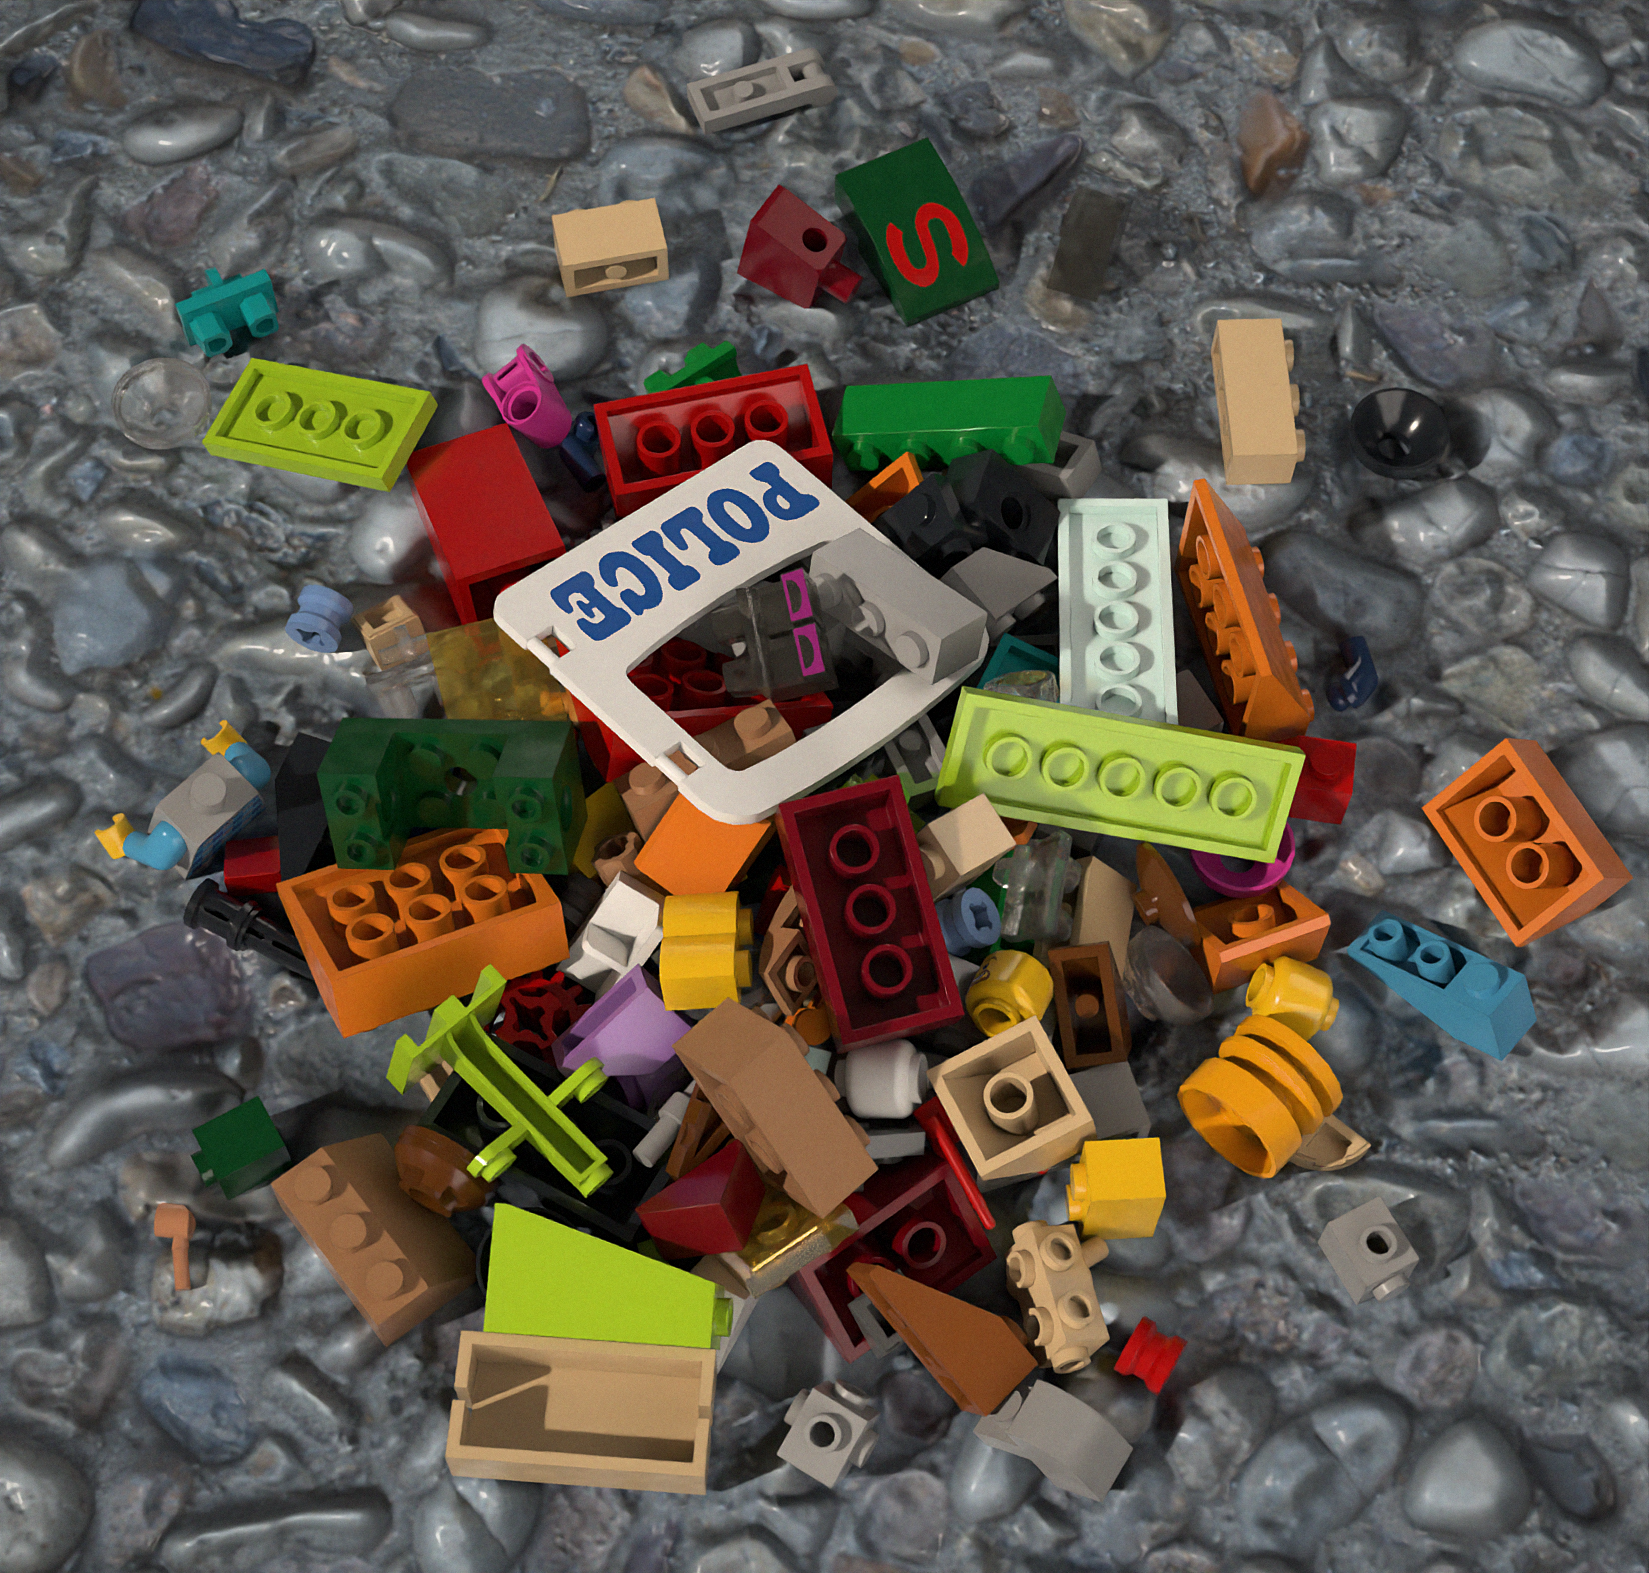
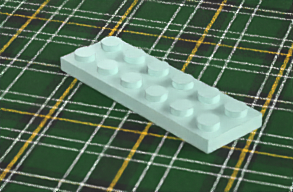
(1116, 607)

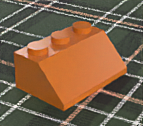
(1526, 841)

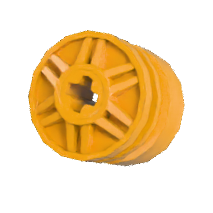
(1260, 1096)

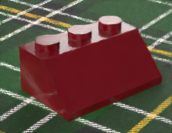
(907, 1220)

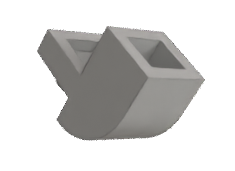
(1060, 1436)

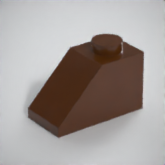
(1090, 1005)

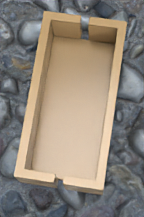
(582, 1412)

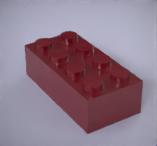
(868, 914)

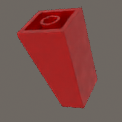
(482, 517)

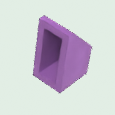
(624, 1030)

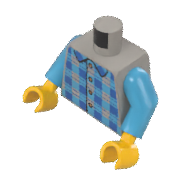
(199, 812)

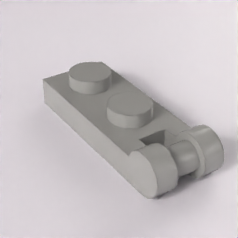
(761, 90)

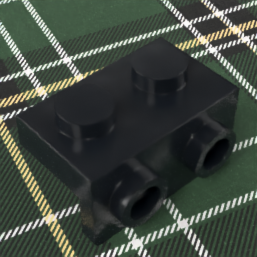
(931, 527)

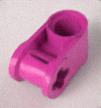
(530, 399)

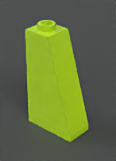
(585, 1288)

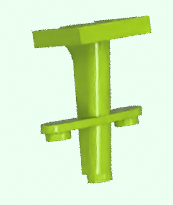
(459, 1040)

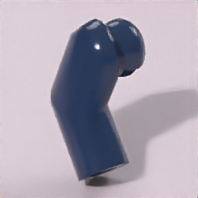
(1359, 678)

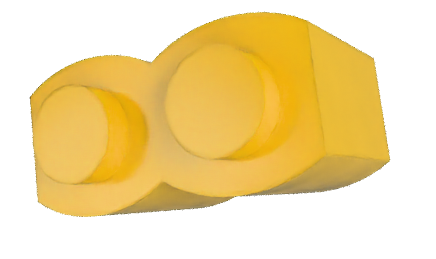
(705, 950)

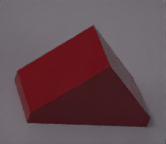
(706, 1208)

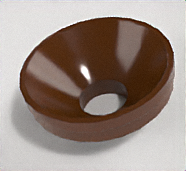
(437, 1174)

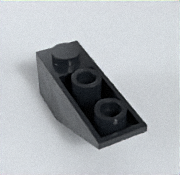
(301, 815)

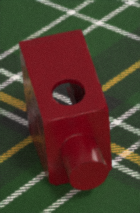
(796, 252)

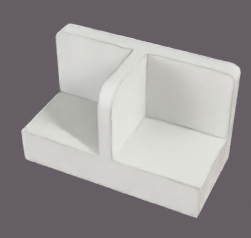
(615, 935)

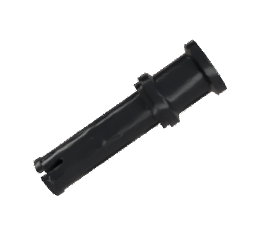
(243, 926)

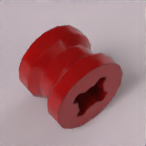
(1150, 1355)

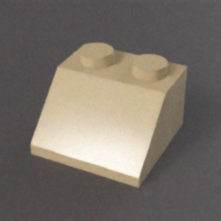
(1013, 1103)

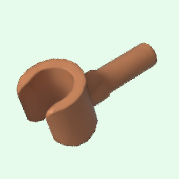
(177, 1223)

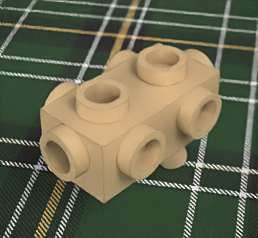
(1056, 1293)

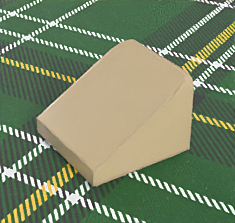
(377, 625)

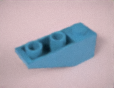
(1448, 983)

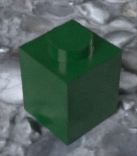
(240, 1149)

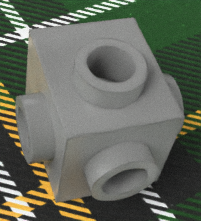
(812, 1442)

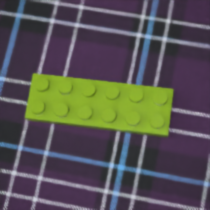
(1119, 775)

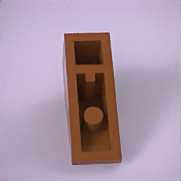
(962, 1346)

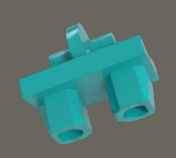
(227, 306)

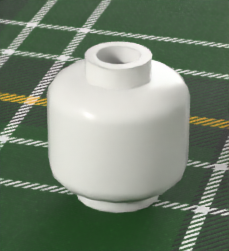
(883, 1080)

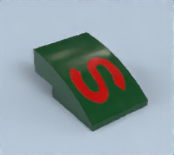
(915, 231)

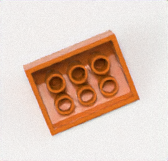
(1238, 624)
(422, 931)

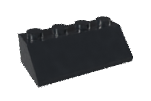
(532, 1180)

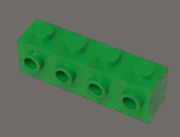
(948, 421)

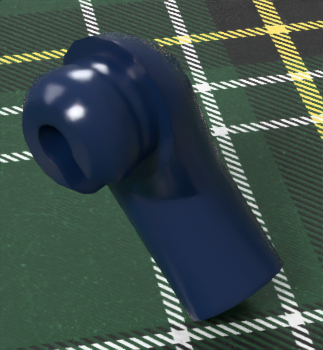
(578, 452)

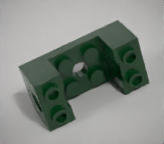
(397, 776)

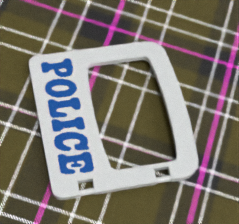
(664, 571)

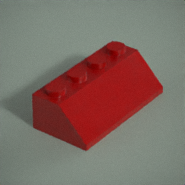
(676, 433)

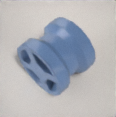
(319, 618)
(968, 921)

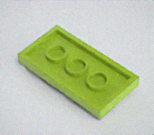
(320, 424)

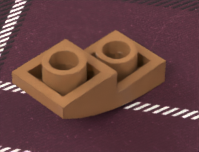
(786, 957)

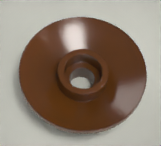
(1163, 898)

